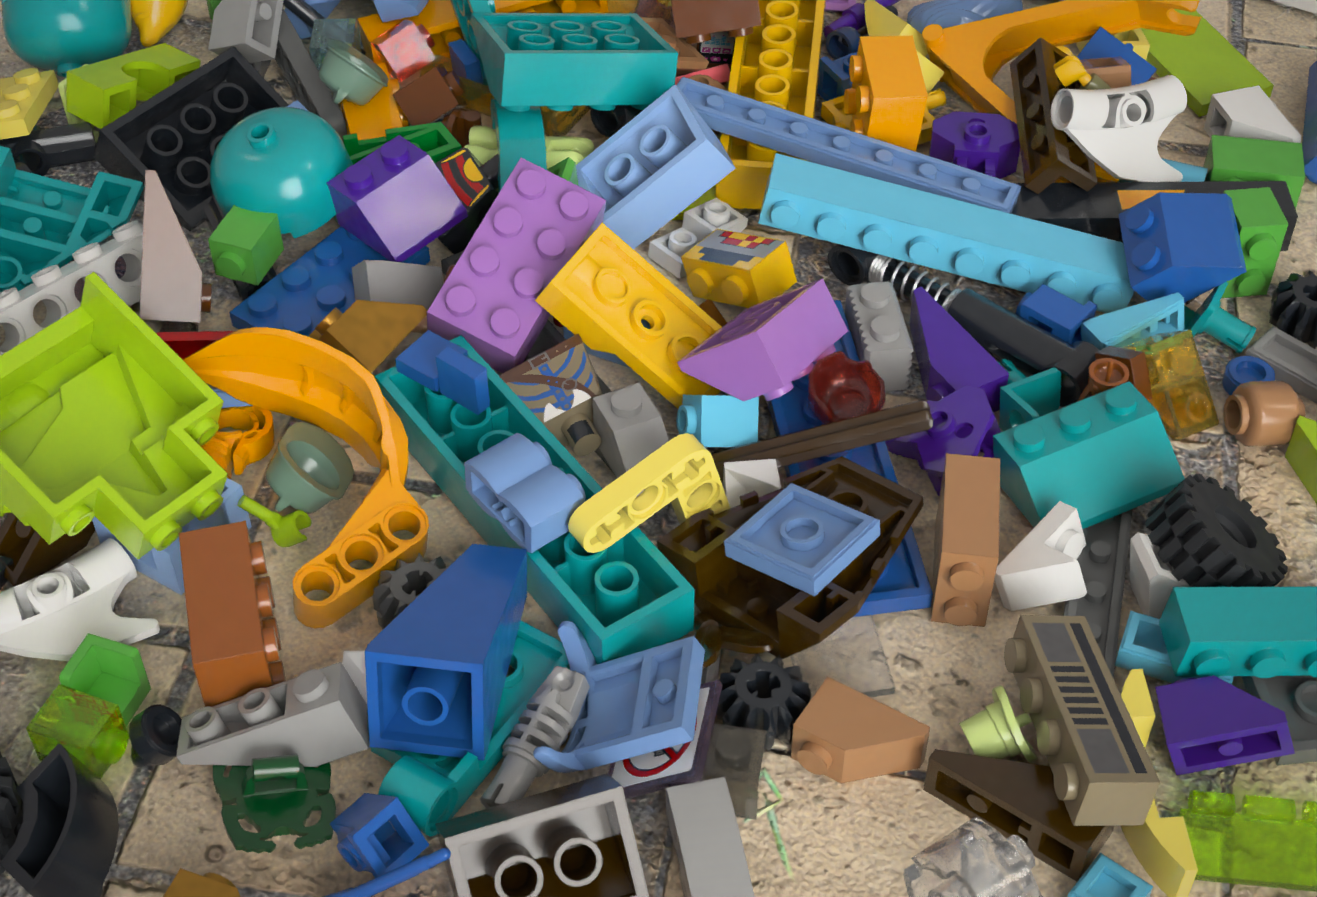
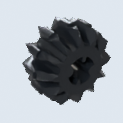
(1295, 307)
(763, 697)

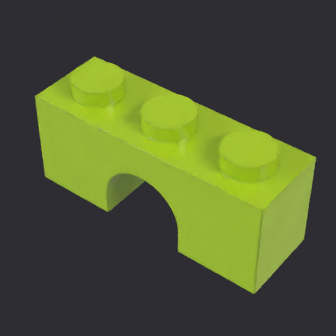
(112, 86)

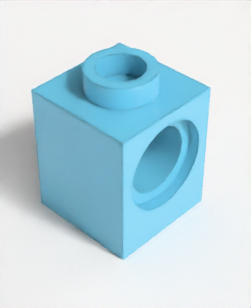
(719, 420)

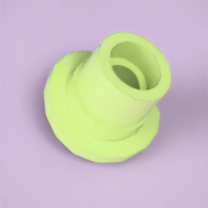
(997, 731)

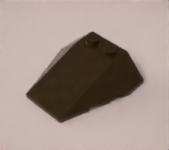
(757, 602)

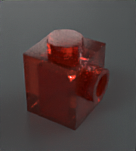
(404, 49)

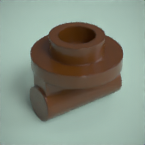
(460, 123)

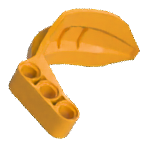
(336, 393)

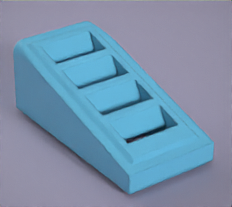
(1135, 322)

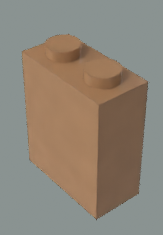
(966, 540)

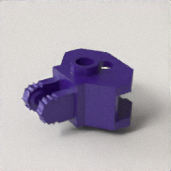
(977, 142)
(960, 426)

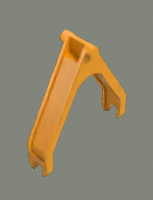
(978, 49)

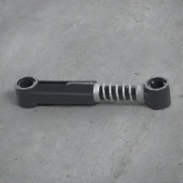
(991, 325)

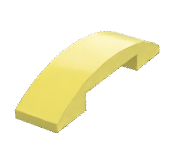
(1161, 842)

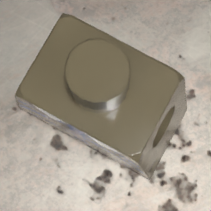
(560, 393)

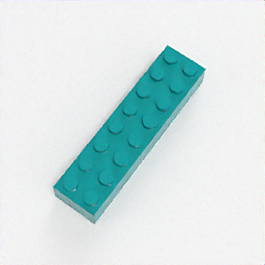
(616, 597)

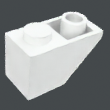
(1248, 115)

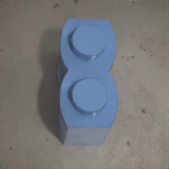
(524, 491)

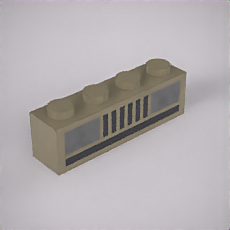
(1081, 721)

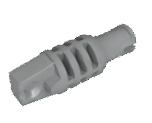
(545, 723)

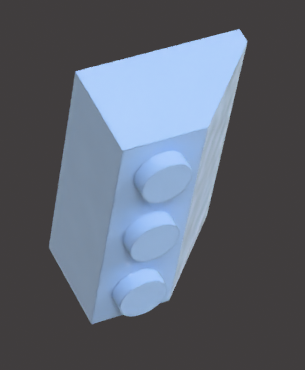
(654, 167)

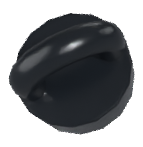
(154, 736)

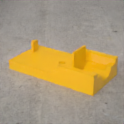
(606, 296)

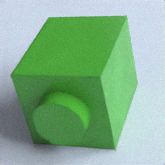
(246, 245)

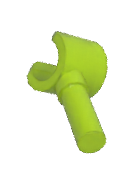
(283, 528)

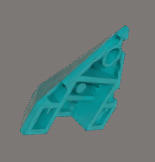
(52, 218)

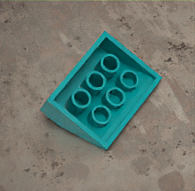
(573, 60)

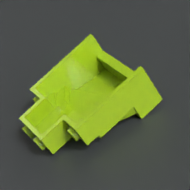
(106, 429)

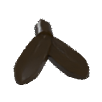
(715, 637)

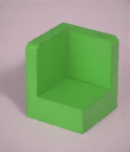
(108, 672)

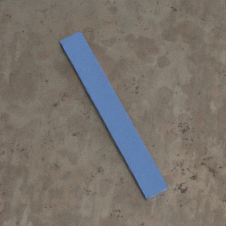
(844, 148)

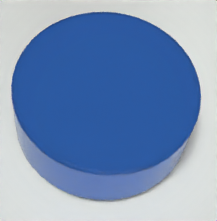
(1245, 369)

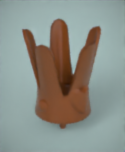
(1104, 375)

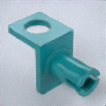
(1218, 322)
(1029, 396)

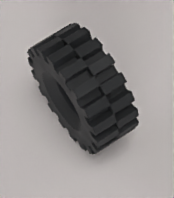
(1214, 537)

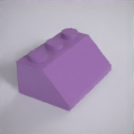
(769, 344)

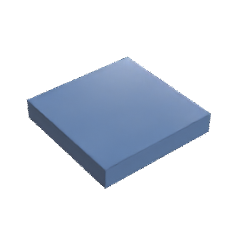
(802, 539)

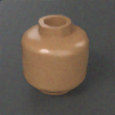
(1263, 413)

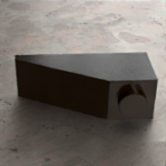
(1016, 801)

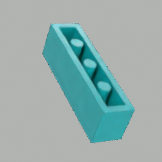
(1241, 631)

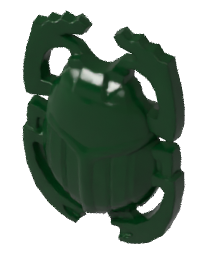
(275, 799)

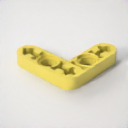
(674, 473)

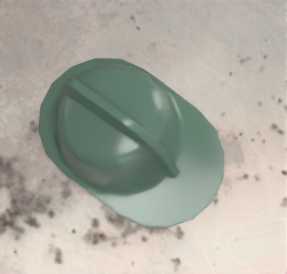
(350, 74)
(308, 469)

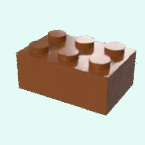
(229, 612)

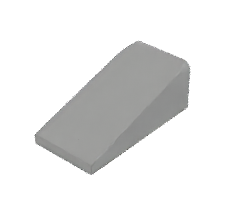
(396, 282)

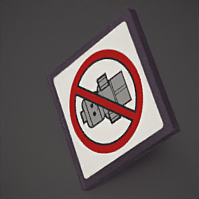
(673, 764)

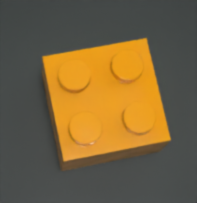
(886, 90)

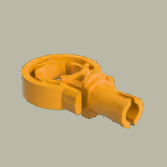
(239, 448)

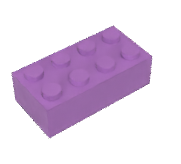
(510, 261)

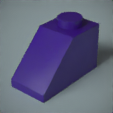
(1219, 725)

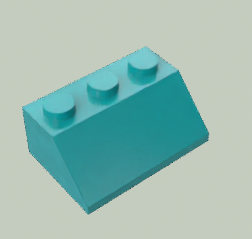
(1090, 455)

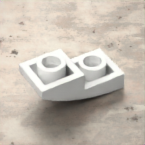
(696, 226)

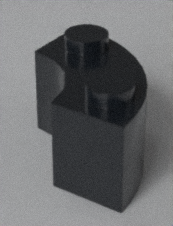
(65, 830)

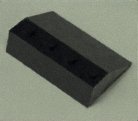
(182, 128)

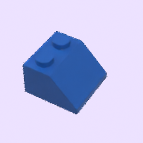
(1181, 244)

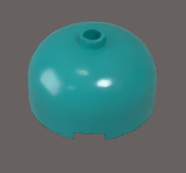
(66, 32)
(281, 167)

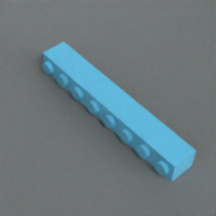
(944, 233)

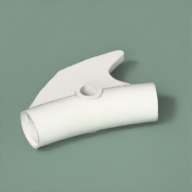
(1123, 126)
(60, 607)

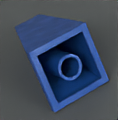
(446, 657)

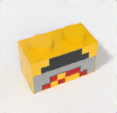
(738, 268)

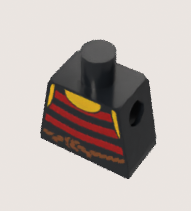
(476, 188)

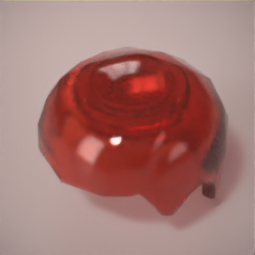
(844, 388)

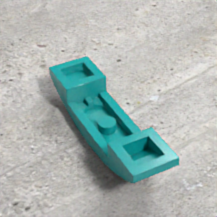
(517, 137)

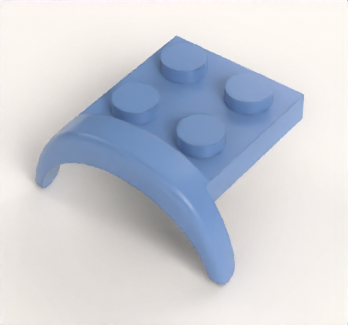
(631, 703)

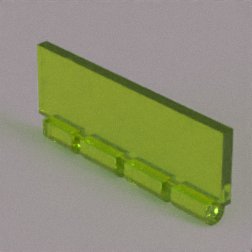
(1255, 847)

